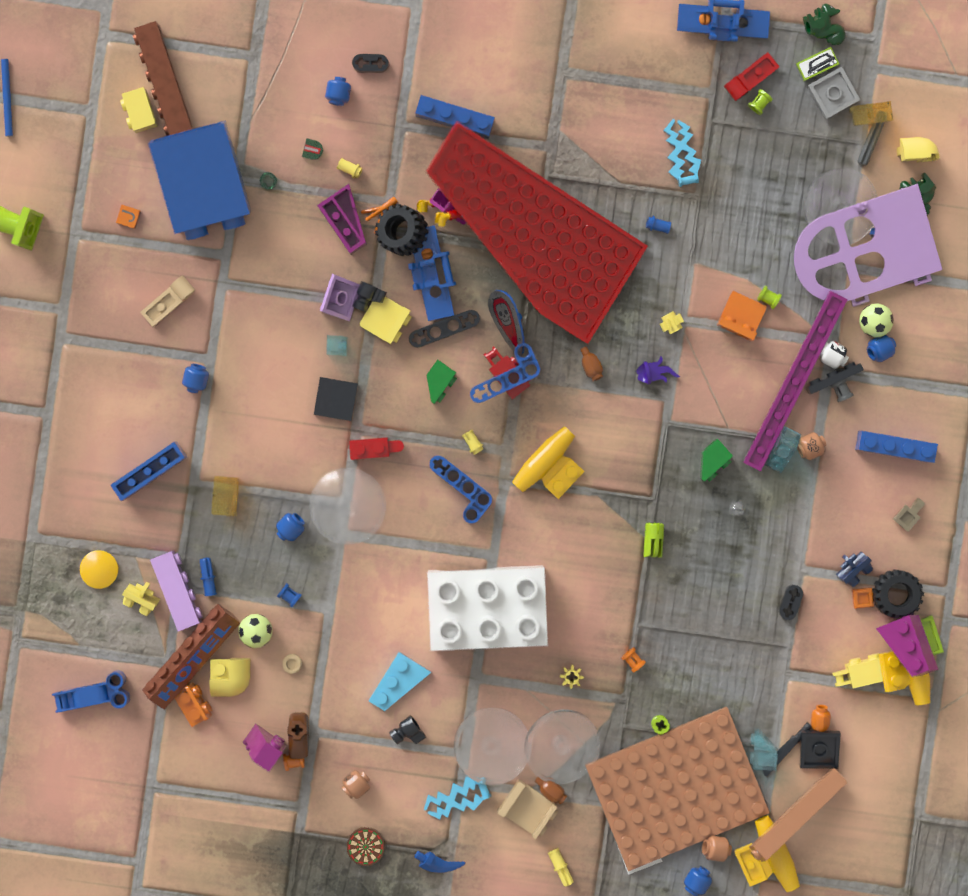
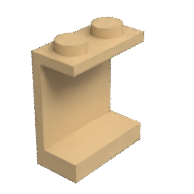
(528, 809)

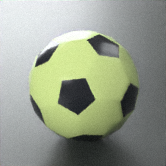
(876, 320)
(255, 631)

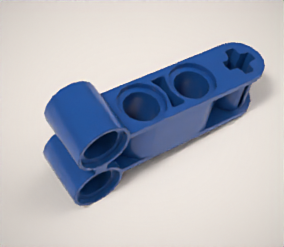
(92, 694)

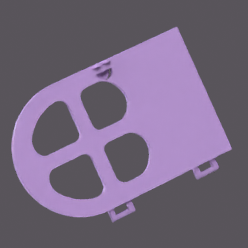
(900, 237)

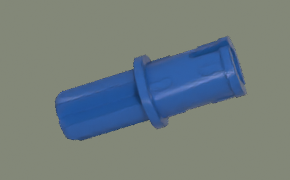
(207, 577)

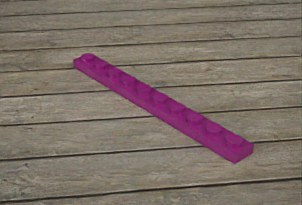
(795, 380)

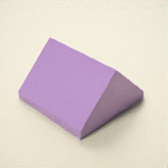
(340, 298)

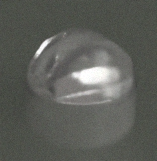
(736, 508)

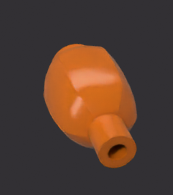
(820, 718)

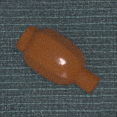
(591, 364)
(551, 791)

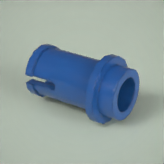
(658, 225)

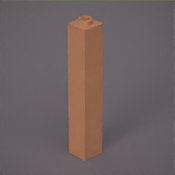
(797, 815)

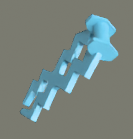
(675, 171)
(450, 800)

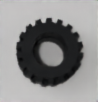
(388, 226)
(913, 599)

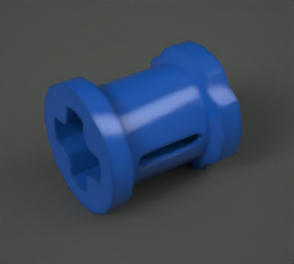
(289, 595)

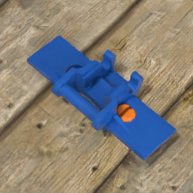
(723, 27)
(426, 277)

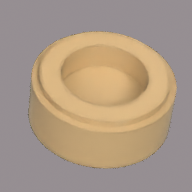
(292, 663)

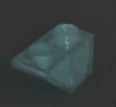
(783, 449)
(765, 752)

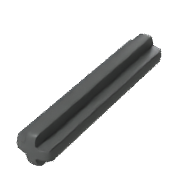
(870, 143)

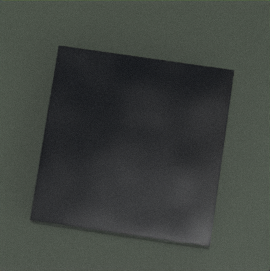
(335, 399)
(819, 749)

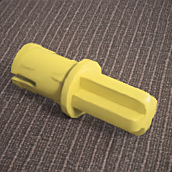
(560, 866)

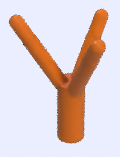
(377, 210)

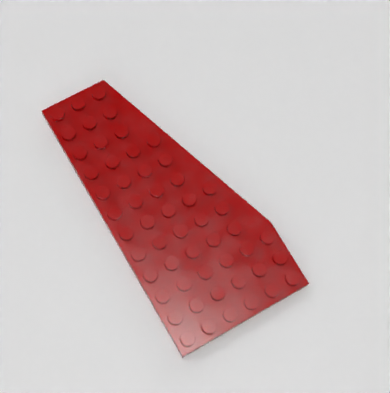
(543, 238)

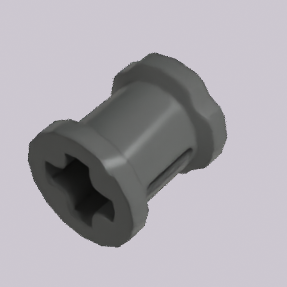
(842, 390)

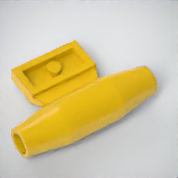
(550, 465)
(897, 677)
(779, 863)

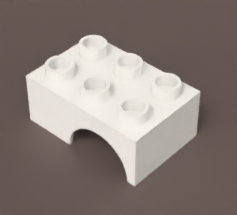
(487, 608)

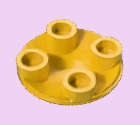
(99, 569)

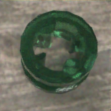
(272, 176)

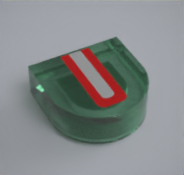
(312, 150)

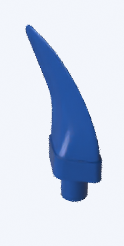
(434, 864)

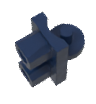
(853, 566)

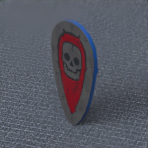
(507, 318)

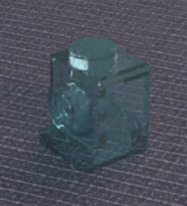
(336, 345)

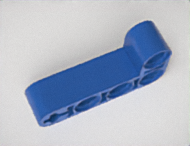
(503, 378)
(458, 485)

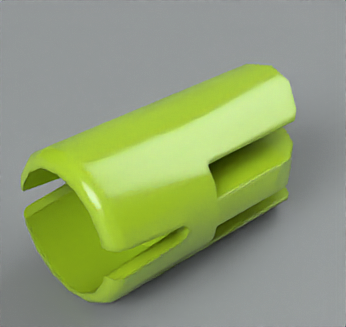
(653, 540)

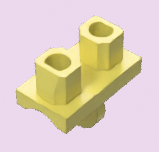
(142, 596)

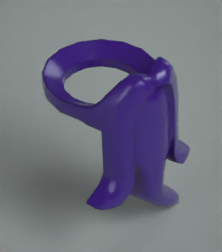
(651, 372)

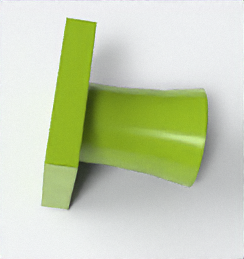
(22, 227)

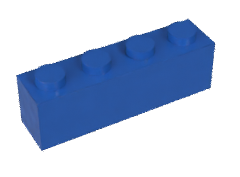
(448, 114)
(896, 446)
(148, 471)

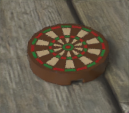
(365, 846)

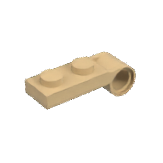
(168, 301)

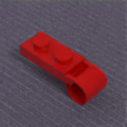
(751, 76)

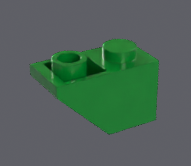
(438, 379)
(713, 458)

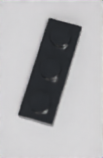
(834, 377)

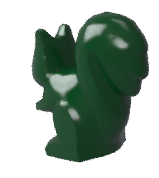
(821, 26)
(926, 188)

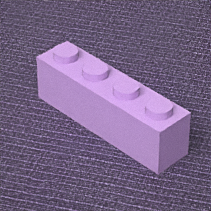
(176, 591)

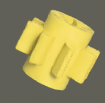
(671, 322)
(575, 680)

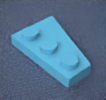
(397, 681)

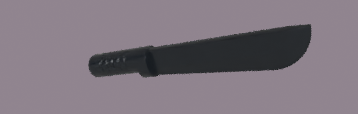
(788, 746)

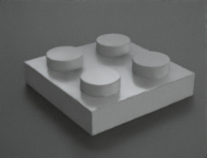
(833, 93)

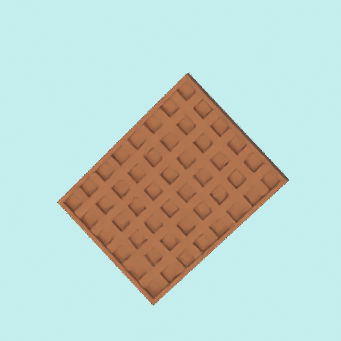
(677, 788)

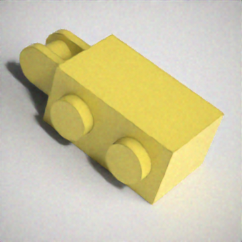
(860, 672)

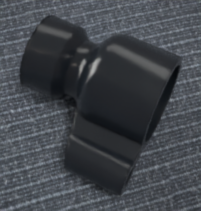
(368, 293)
(407, 728)

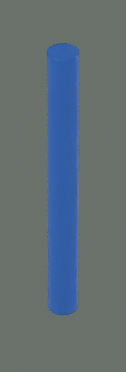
(6, 97)

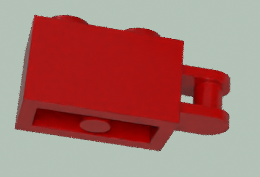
(504, 365)
(374, 448)

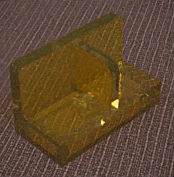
(871, 113)
(225, 496)

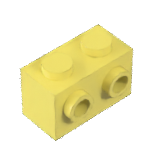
(139, 110)

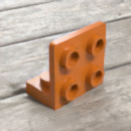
(742, 316)
(193, 705)

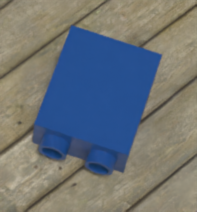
(200, 179)

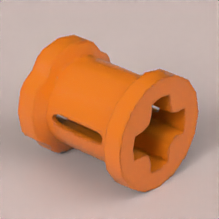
(639, 662)
(292, 763)

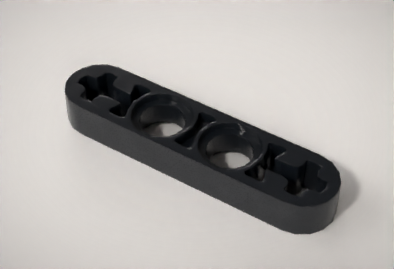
(445, 331)

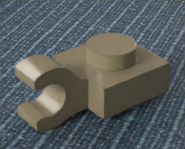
(907, 516)

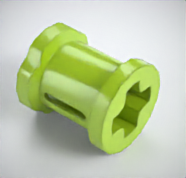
(760, 102)
(769, 297)
(658, 718)

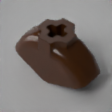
(298, 735)

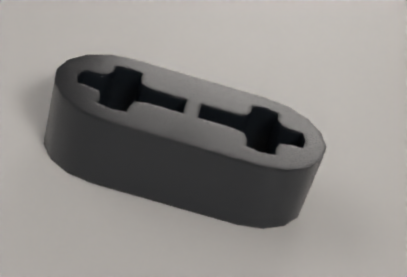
(370, 58)
(794, 604)

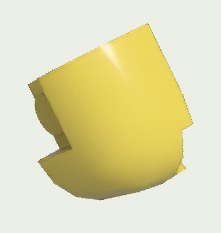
(917, 149)
(229, 676)

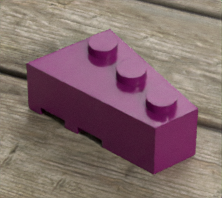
(344, 219)
(910, 644)
(264, 747)

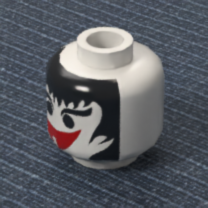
(834, 355)

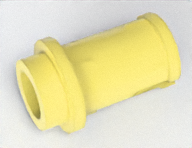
(350, 168)
(472, 442)

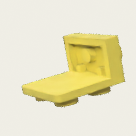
(386, 320)

